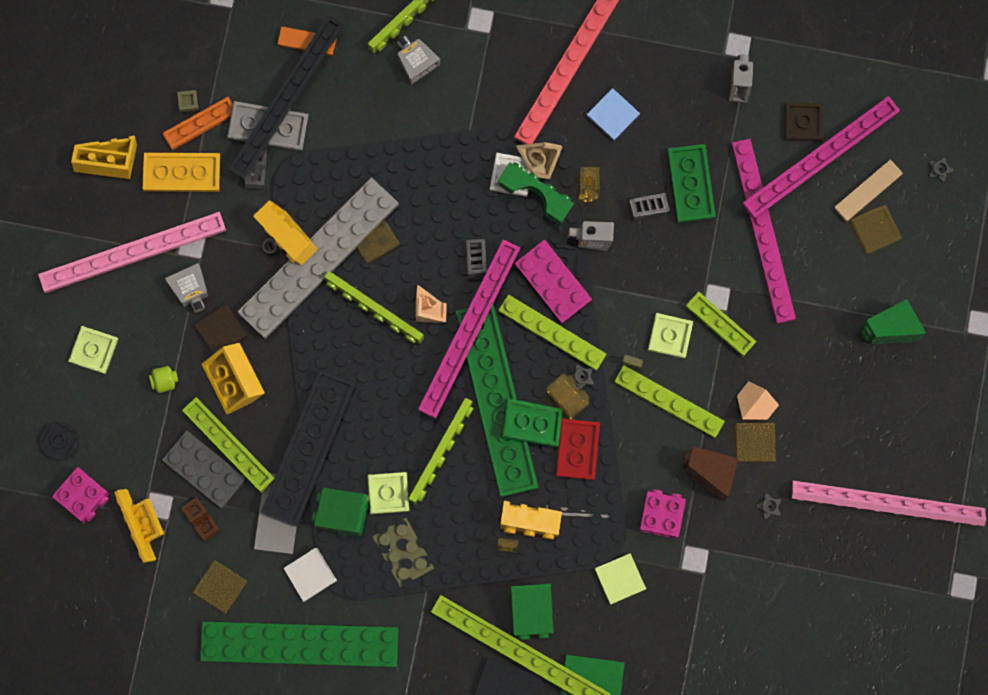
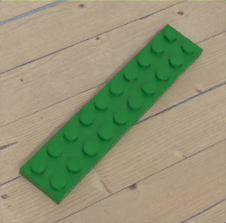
(492, 387)
(299, 644)

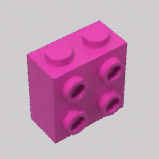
(81, 495)
(662, 514)

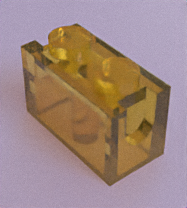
(589, 183)
(568, 395)

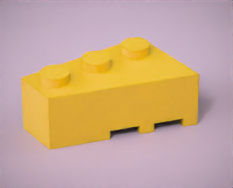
(105, 158)
(285, 232)
(530, 520)

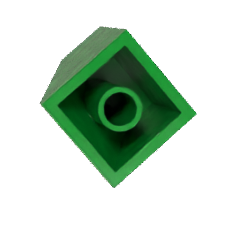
(893, 325)
(341, 511)
(532, 611)

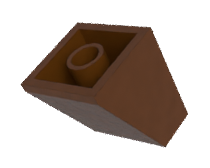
(711, 470)

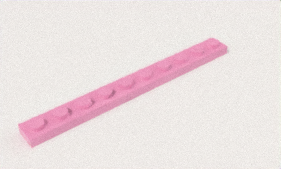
(132, 252)
(888, 503)

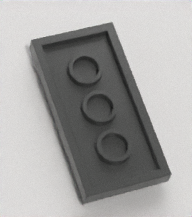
(204, 469)

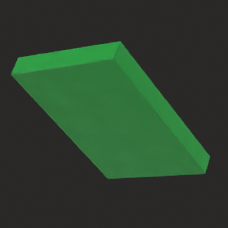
(532, 423)
(600, 672)

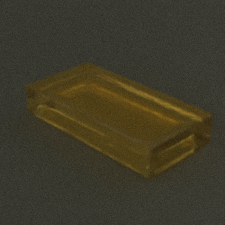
(507, 545)

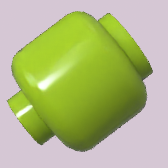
(163, 379)

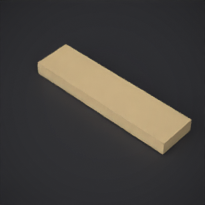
(868, 191)

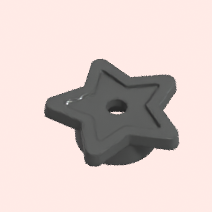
(935, 169)
(586, 373)
(769, 511)

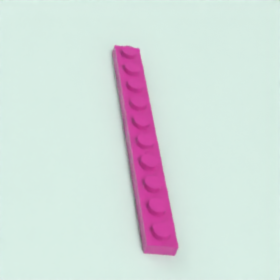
(820, 157)
(764, 235)
(469, 329)

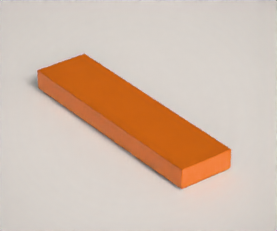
(199, 123)

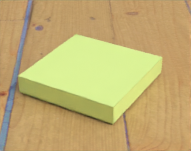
(670, 335)
(93, 350)
(388, 493)
(620, 579)

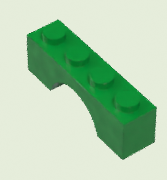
(515, 179)

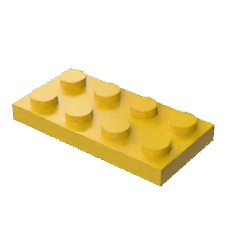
(181, 172)

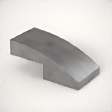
(256, 178)

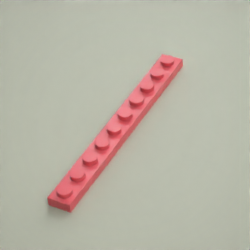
(565, 71)

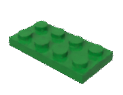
(691, 183)

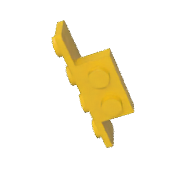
(141, 522)

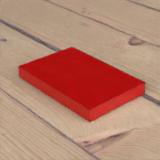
(578, 449)

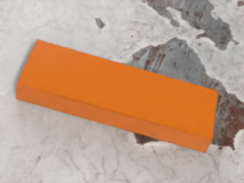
(298, 39)

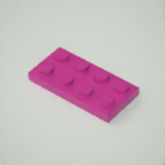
(553, 281)

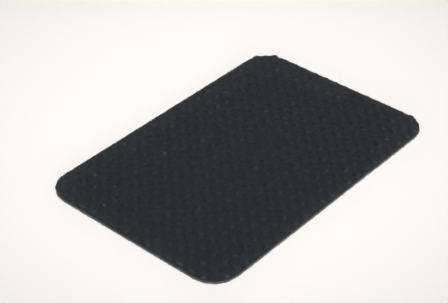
(443, 203)

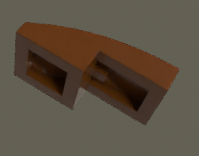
(200, 519)

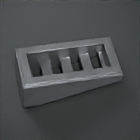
(639, 215)
(477, 271)

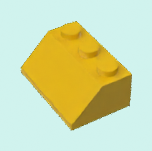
(232, 378)

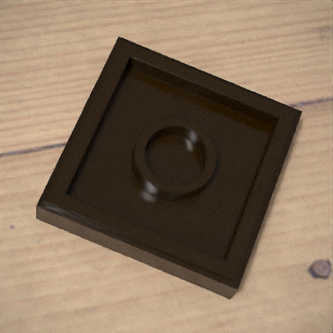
(803, 121)
(220, 329)

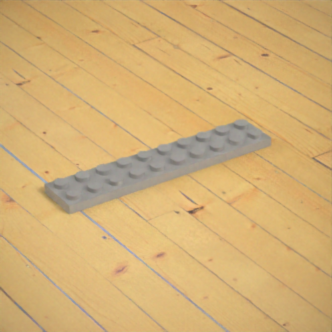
(334, 244)

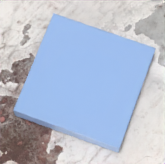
(613, 114)

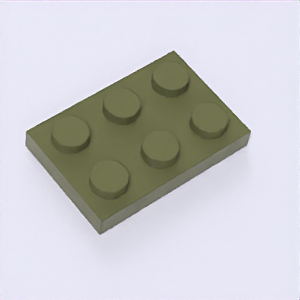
(396, 555)

